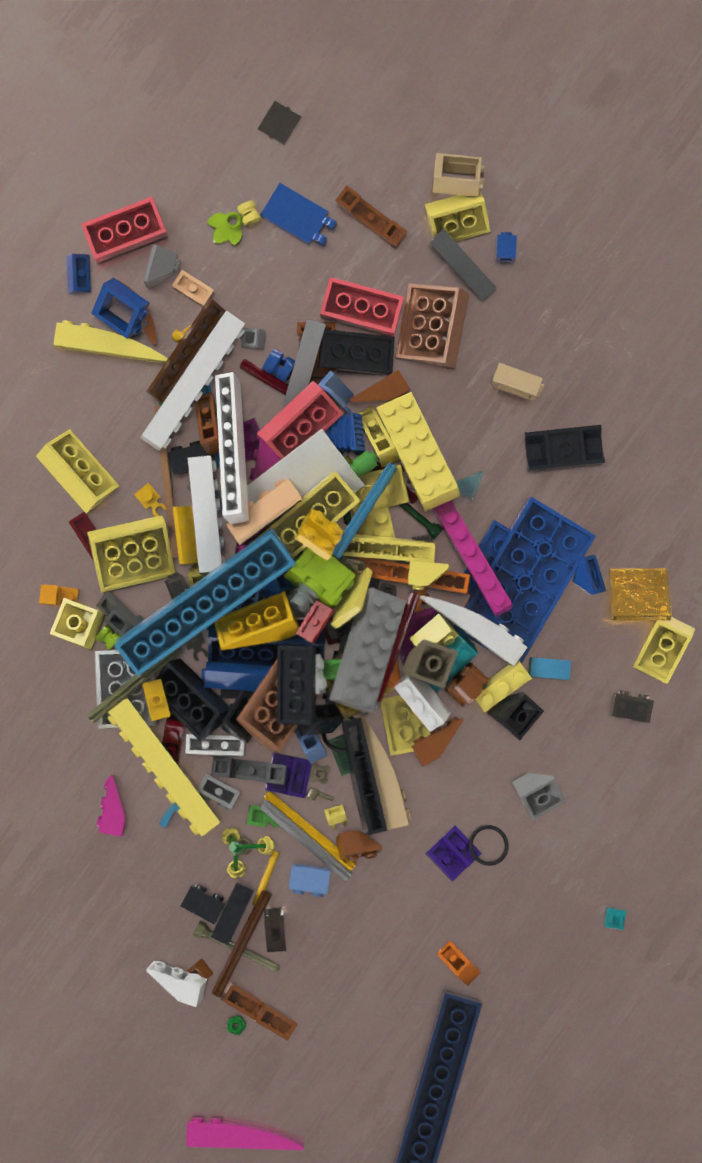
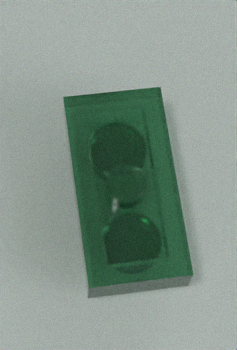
(340, 757)

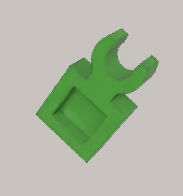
(258, 817)

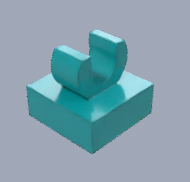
(615, 918)

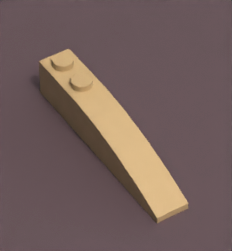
(386, 781)

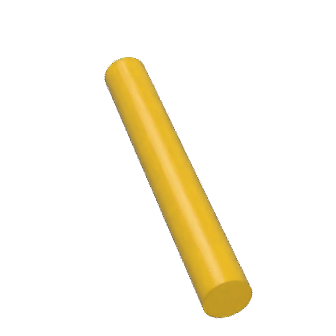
(267, 875)

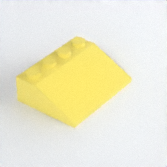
(131, 553)

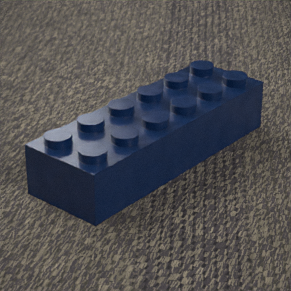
(259, 654)

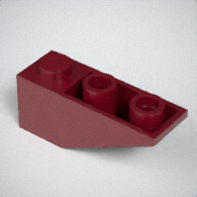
(173, 737)

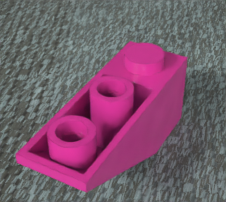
(113, 814)

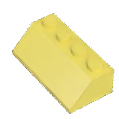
(77, 470)

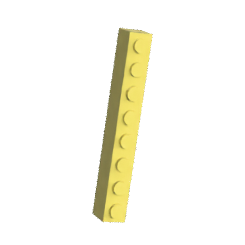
(163, 767)

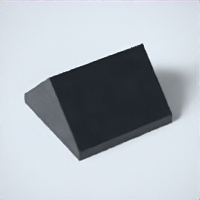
(231, 724)

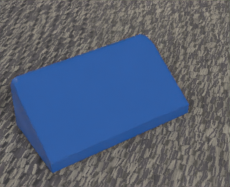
(78, 273)

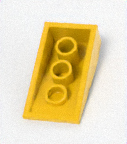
(258, 623)

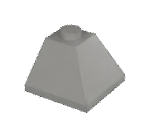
(160, 266)
(538, 793)

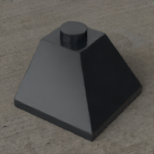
(516, 714)

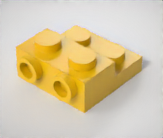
(319, 534)

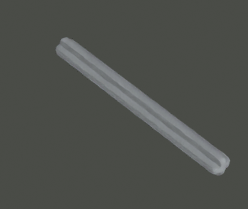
(305, 840)

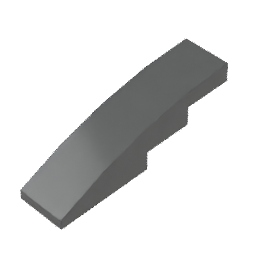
(462, 264)

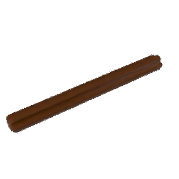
(241, 943)

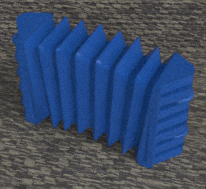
(347, 433)

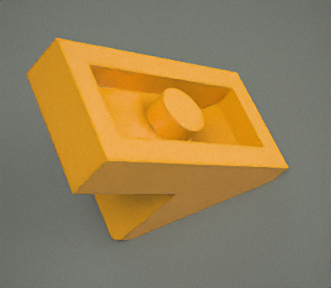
(55, 594)

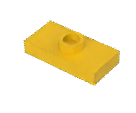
(156, 700)

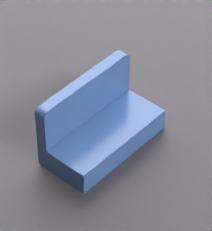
(336, 390)

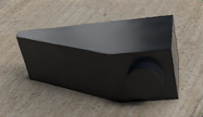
(232, 914)

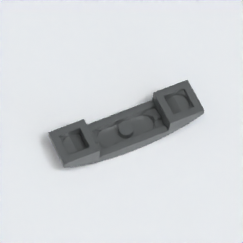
(249, 770)

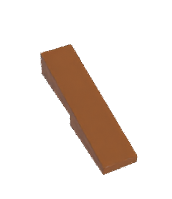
(258, 1011)

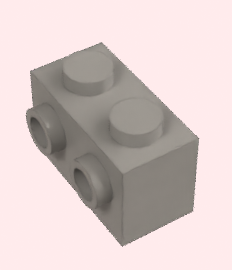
(218, 791)

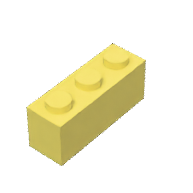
(502, 685)

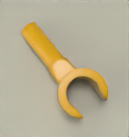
(178, 335)

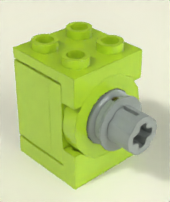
(318, 580)

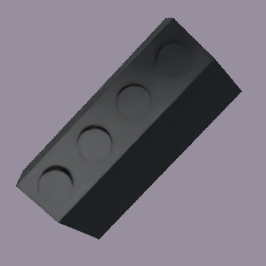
(189, 701)

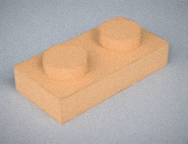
(193, 288)

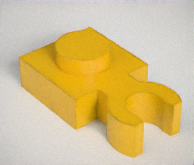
(148, 498)

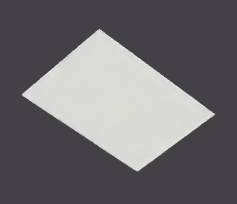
(306, 468)

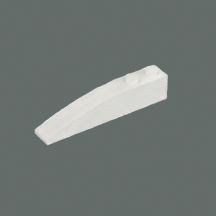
(489, 634)

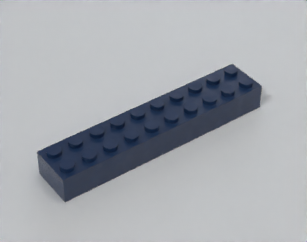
(439, 1079)

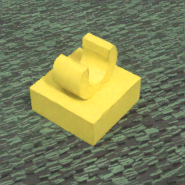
(336, 815)

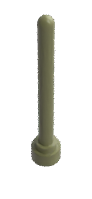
(203, 931)

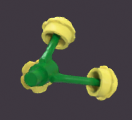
(230, 837)

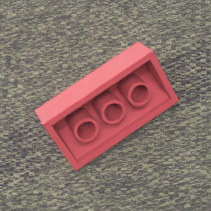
(300, 420)

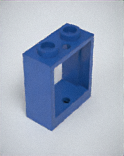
(129, 297)

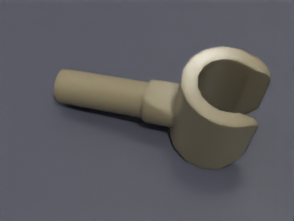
(313, 793)

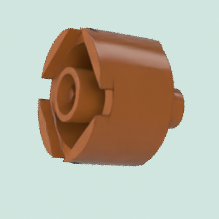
(466, 684)

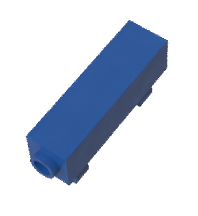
(233, 676)

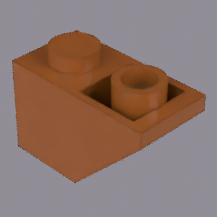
(355, 845)

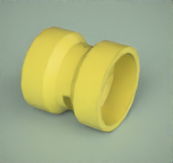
(249, 213)

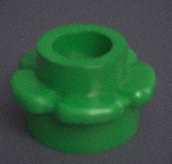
(236, 1020)

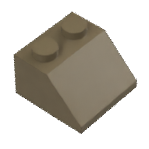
(430, 663)

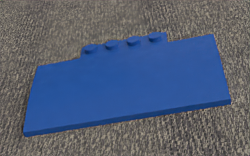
(532, 565)

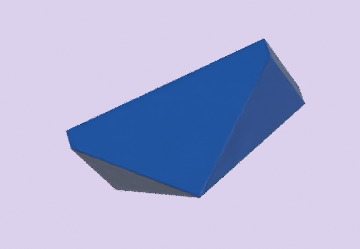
(589, 575)

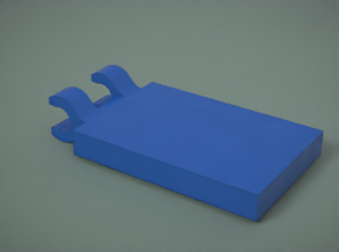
(297, 215)

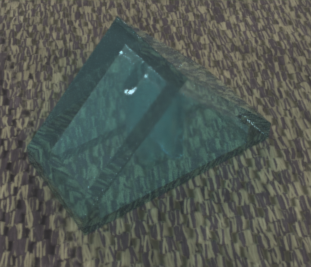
(469, 485)

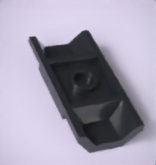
(564, 447)

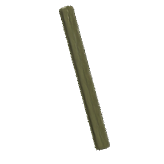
(128, 688)

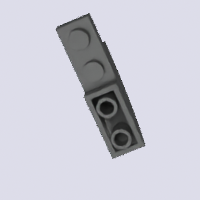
(117, 614)

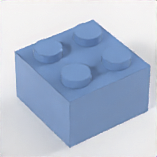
(309, 879)

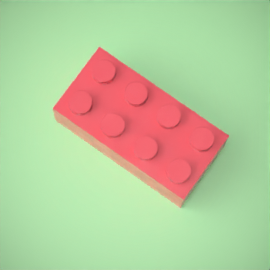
(124, 230)
(361, 306)

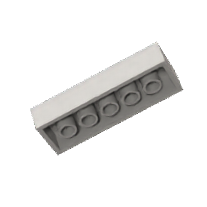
(368, 651)

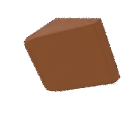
(201, 969)

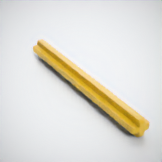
(308, 828)

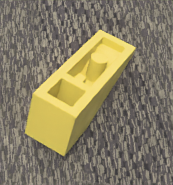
(378, 437)

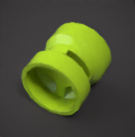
(108, 636)

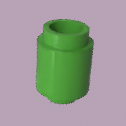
(364, 463)

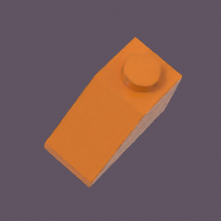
(458, 963)

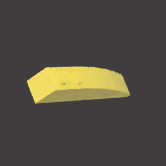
(103, 342)
(391, 548)

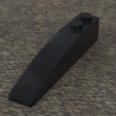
(363, 778)

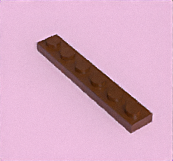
(185, 351)

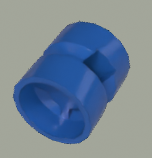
(273, 362)

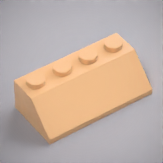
(266, 509)

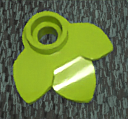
(224, 230)

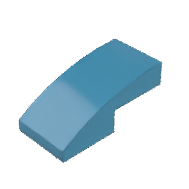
(550, 668)
(167, 816)

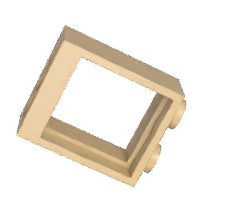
(462, 165)
(517, 382)

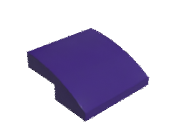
(296, 776)
(452, 853)

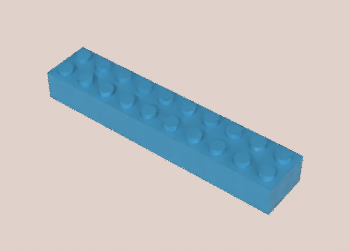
(205, 602)

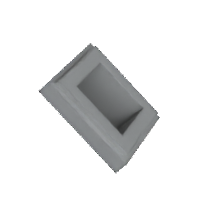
(253, 338)

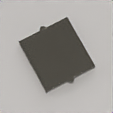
(279, 122)

